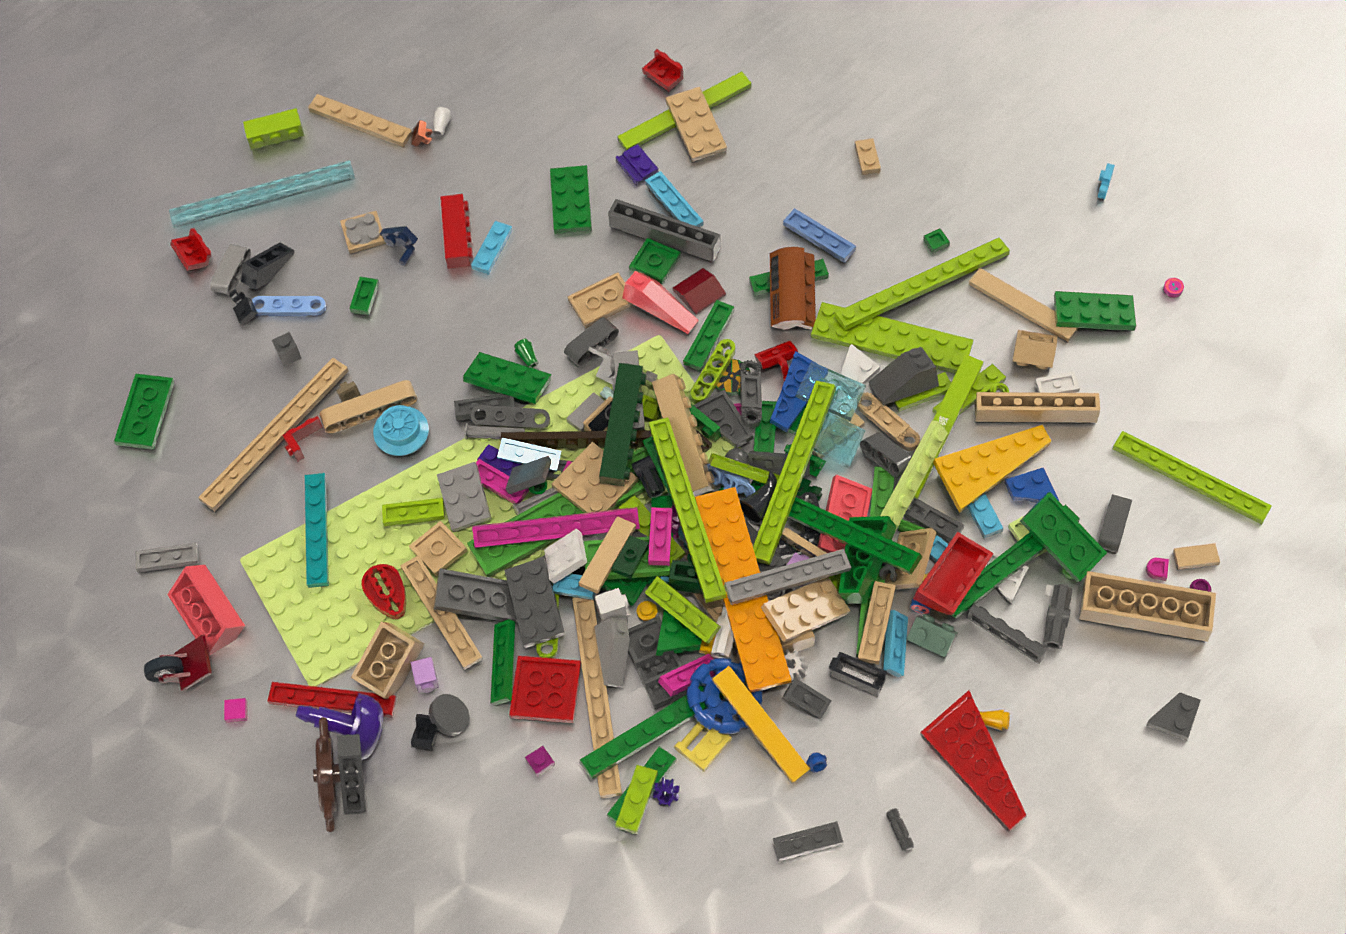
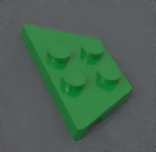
(676, 636)

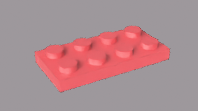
(845, 500)

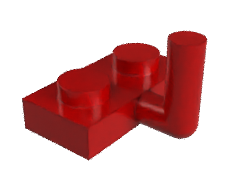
(777, 355)

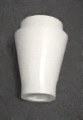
(440, 120)

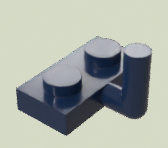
(400, 237)

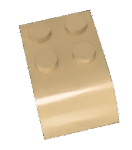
(387, 660)

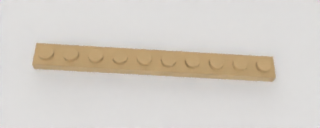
(272, 434)
(595, 691)

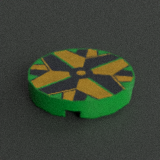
(731, 378)

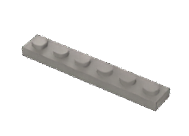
(787, 576)

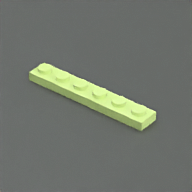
(915, 472)

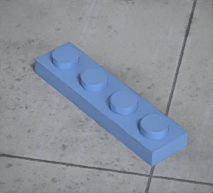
(819, 235)

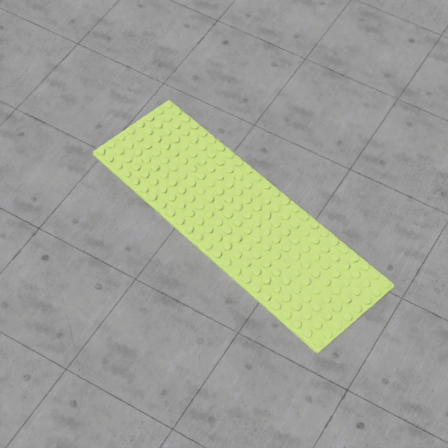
(335, 623)

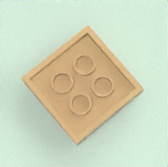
(582, 484)

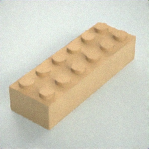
(1148, 606)

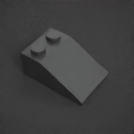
(905, 377)

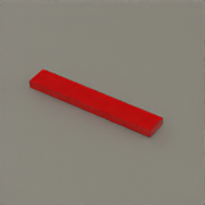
(335, 699)

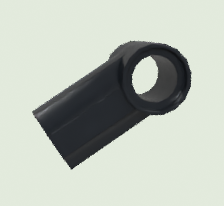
(647, 474)

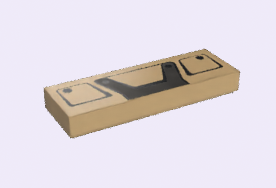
(801, 544)

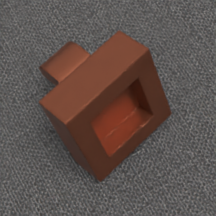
(419, 134)

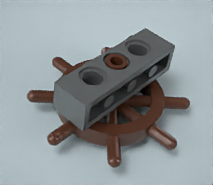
(347, 773)

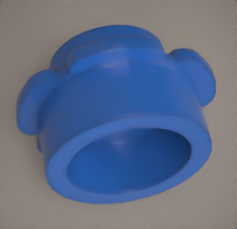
(816, 762)

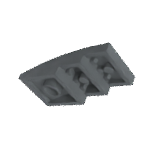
(650, 666)

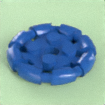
(710, 696)

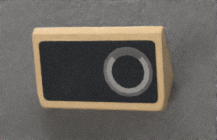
(599, 418)

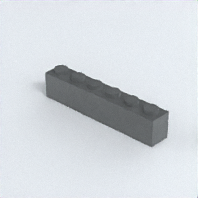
(664, 230)

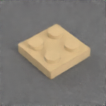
(438, 548)

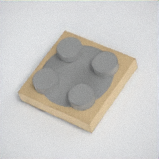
(362, 232)

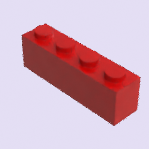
(455, 231)

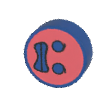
(919, 608)

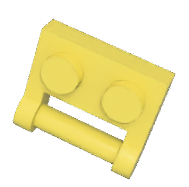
(706, 750)

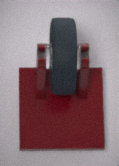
(184, 666)

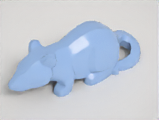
(731, 480)

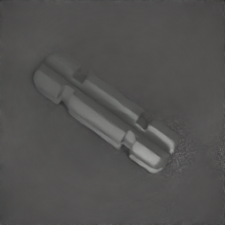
(900, 829)

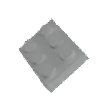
(464, 496)

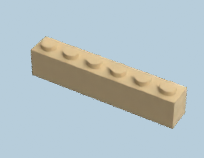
(676, 407)
(1036, 407)

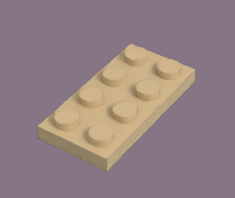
(696, 124)
(805, 609)

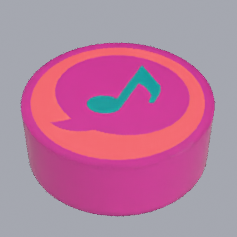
(1173, 287)

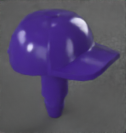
(364, 720)

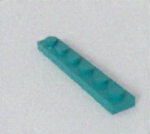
(316, 530)

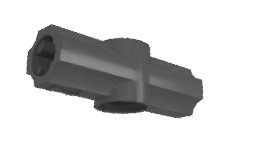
(1058, 616)

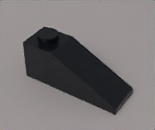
(264, 266)

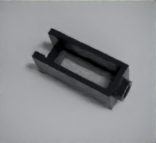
(858, 673)

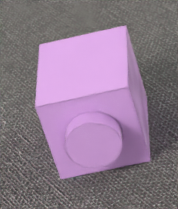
(424, 675)

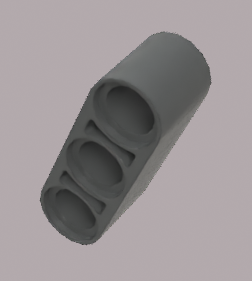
(599, 333)
(885, 453)
(1114, 523)

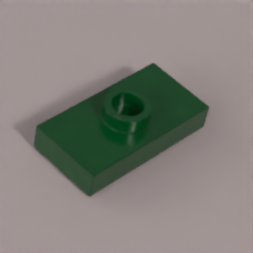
(630, 557)

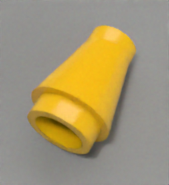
(996, 719)

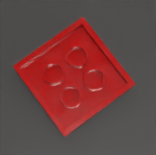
(545, 689)

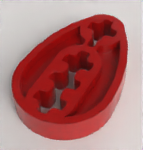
(393, 584)

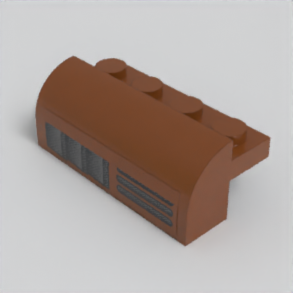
(792, 288)

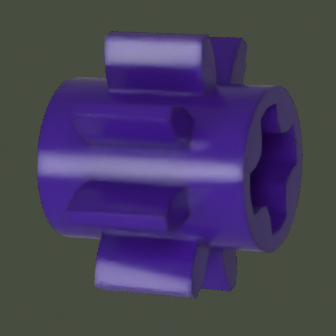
(666, 791)

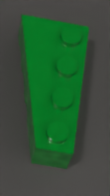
(858, 582)

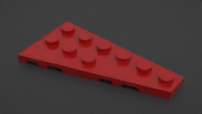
(969, 749)

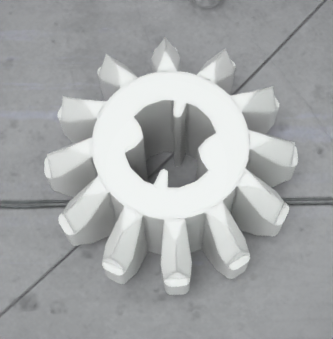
(798, 665)

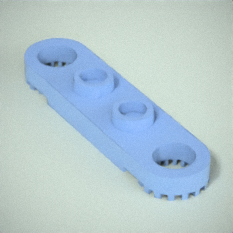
(289, 305)

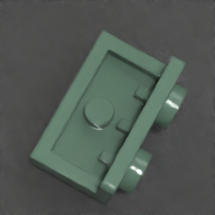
(932, 635)

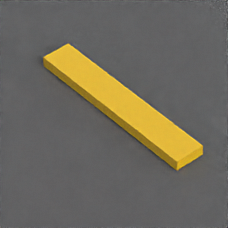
(760, 724)

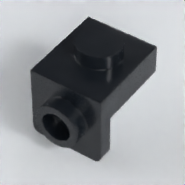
(424, 733)

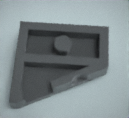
(1176, 716)

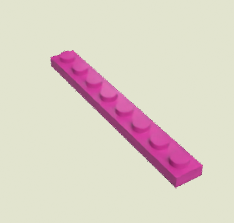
(550, 527)

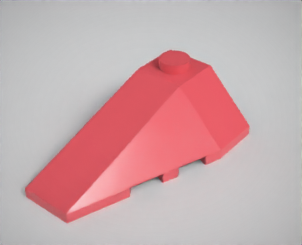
(658, 301)

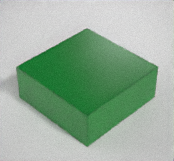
(936, 240)

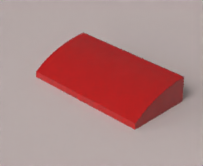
(953, 575)

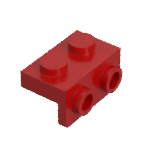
(664, 70)
(192, 250)

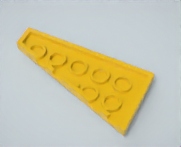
(983, 466)

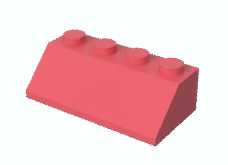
(205, 608)

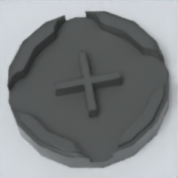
(449, 714)

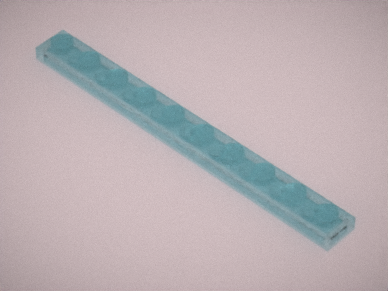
(261, 194)

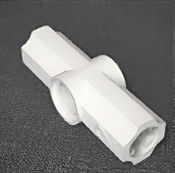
(724, 637)

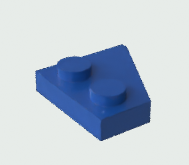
(1030, 486)

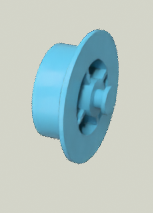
(400, 430)

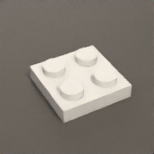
(565, 556)

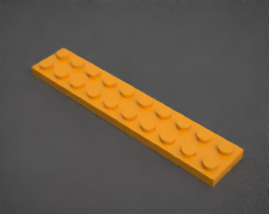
(735, 558)

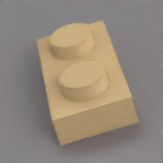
(867, 156)

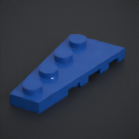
(787, 405)

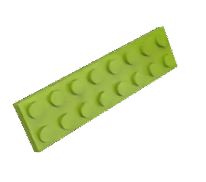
(892, 338)

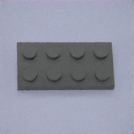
(474, 596)
(534, 602)

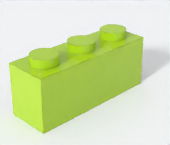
(273, 128)

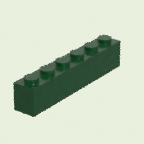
(621, 424)

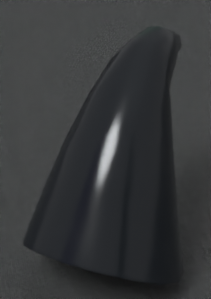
(756, 504)

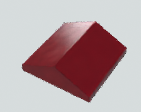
(699, 290)

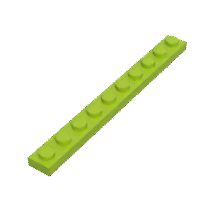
(921, 283)
(793, 472)
(687, 510)

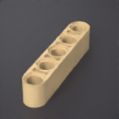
(367, 406)

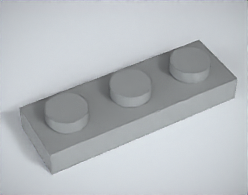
(166, 557)

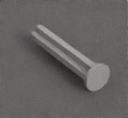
(487, 432)
(527, 504)

